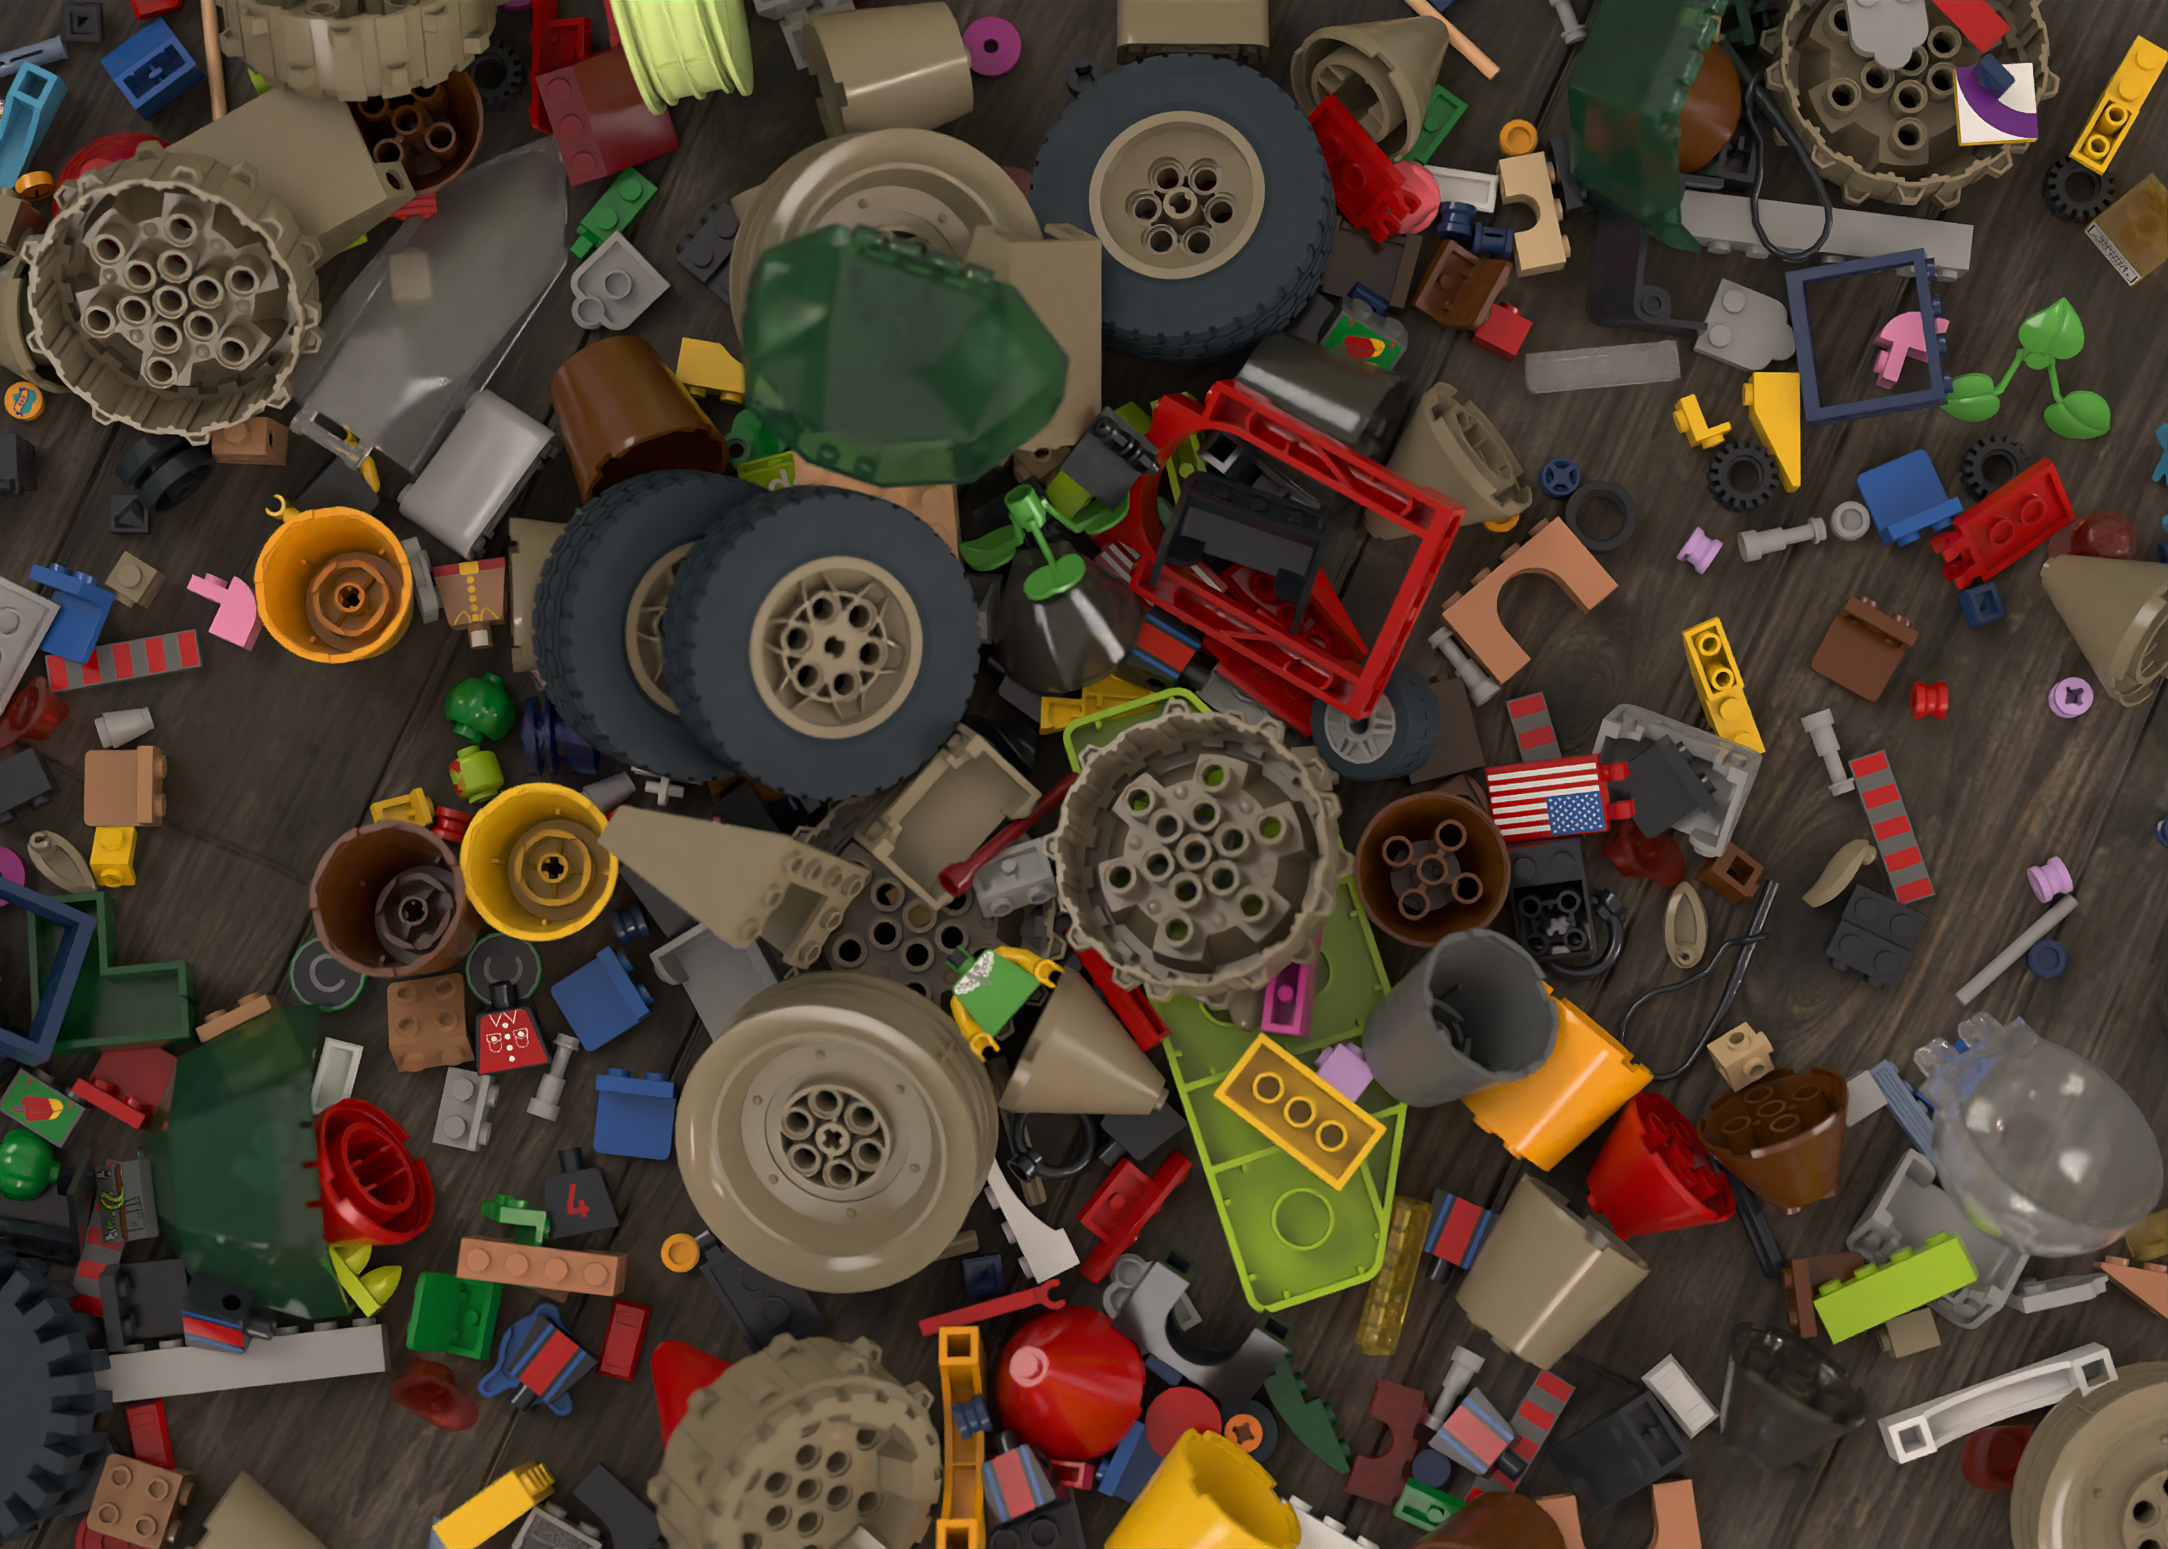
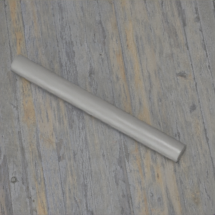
(2016, 949)

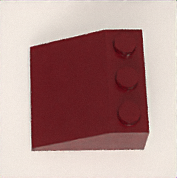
(601, 116)

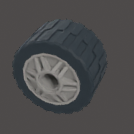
(1390, 740)

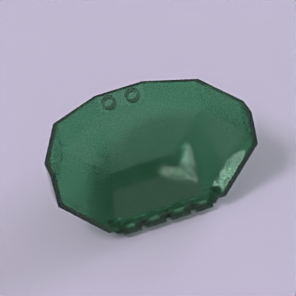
(1629, 105)
(894, 359)
(233, 1165)

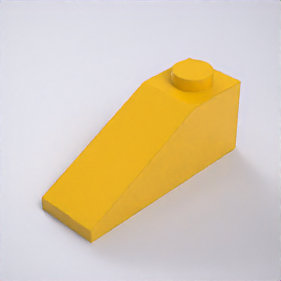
(1775, 415)

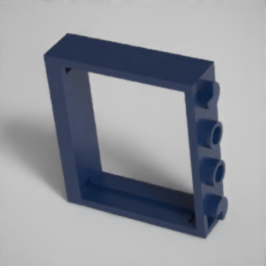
(1935, 342)
(62, 977)

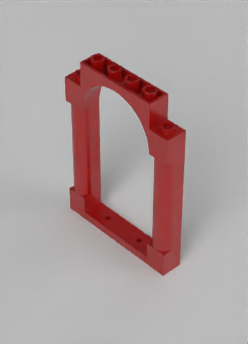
(1252, 417)

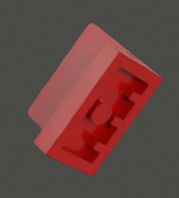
(128, 1084)

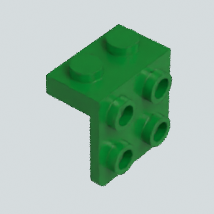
(531, 1221)
(453, 1315)

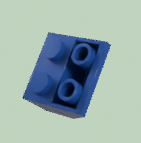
(152, 68)

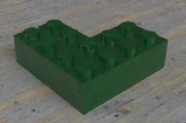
(112, 1003)

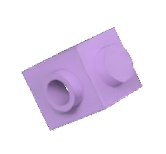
(1344, 1069)

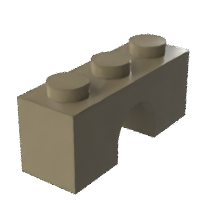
(17, 222)

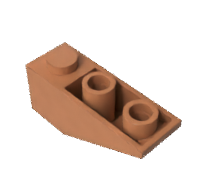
(2144, 1285)

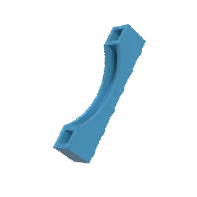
(26, 119)

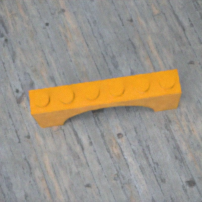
(964, 1502)

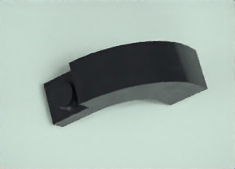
(1236, 460)

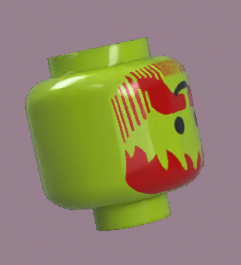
(476, 775)

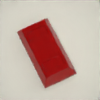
(624, 1339)
(149, 1433)

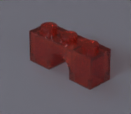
(1380, 1475)

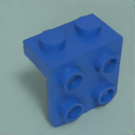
(1906, 498)
(80, 615)
(603, 999)
(635, 1114)
(1130, 1466)

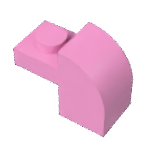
(1901, 338)
(238, 612)

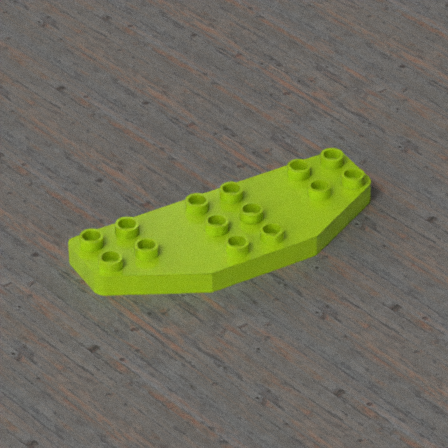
(1281, 1221)

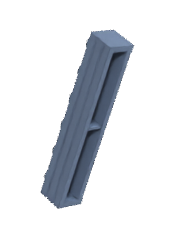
(1903, 1106)

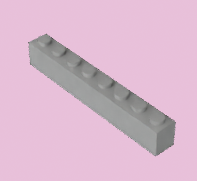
(1726, 225)
(284, 1359)

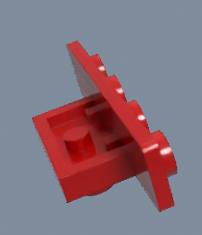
(552, 44)
(1123, 1208)

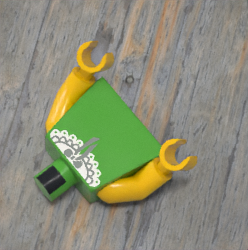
(994, 990)

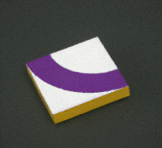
(1992, 121)

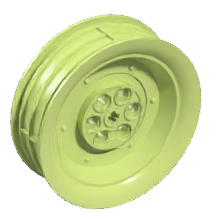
(685, 48)

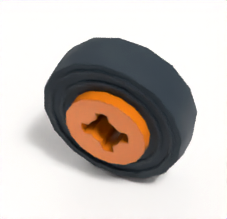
(1254, 1421)

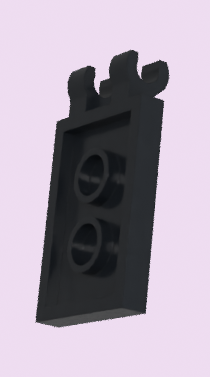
(756, 1301)

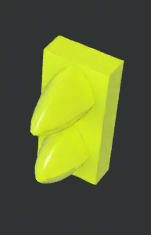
(372, 1288)

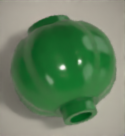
(480, 709)
(26, 1165)

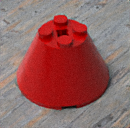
(1656, 1173)

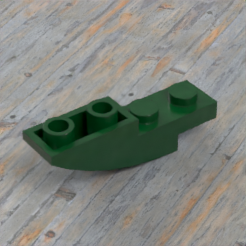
(1309, 1419)

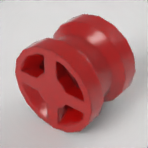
(1929, 700)
(451, 824)

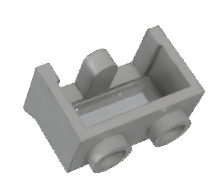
(550, 1529)

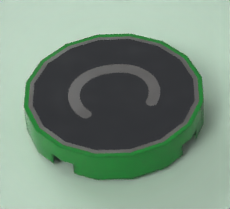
(501, 959)
(322, 979)

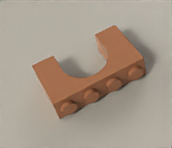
(1550, 552)
(542, 1267)
(1671, 1508)

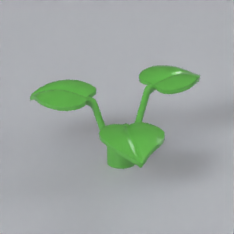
(2044, 335)
(1029, 513)

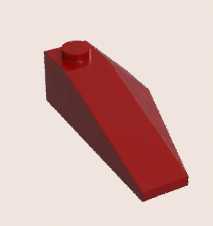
(1323, 621)

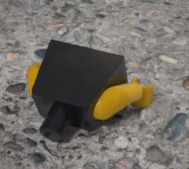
(335, 486)

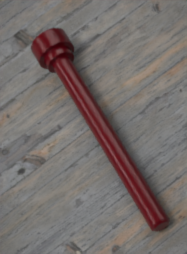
(957, 877)

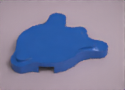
(501, 1379)

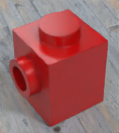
(1502, 331)

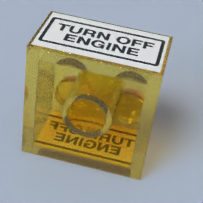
(2134, 230)

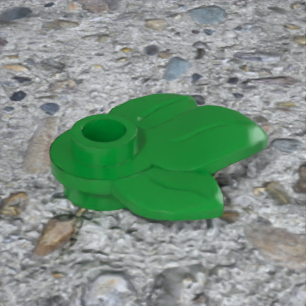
(754, 437)

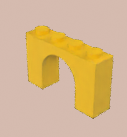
(496, 1507)

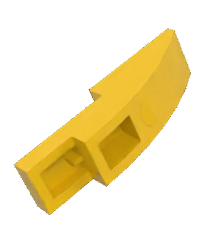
(2119, 105)
(1720, 684)

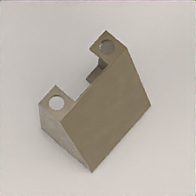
(310, 161)
(1065, 291)
(739, 879)

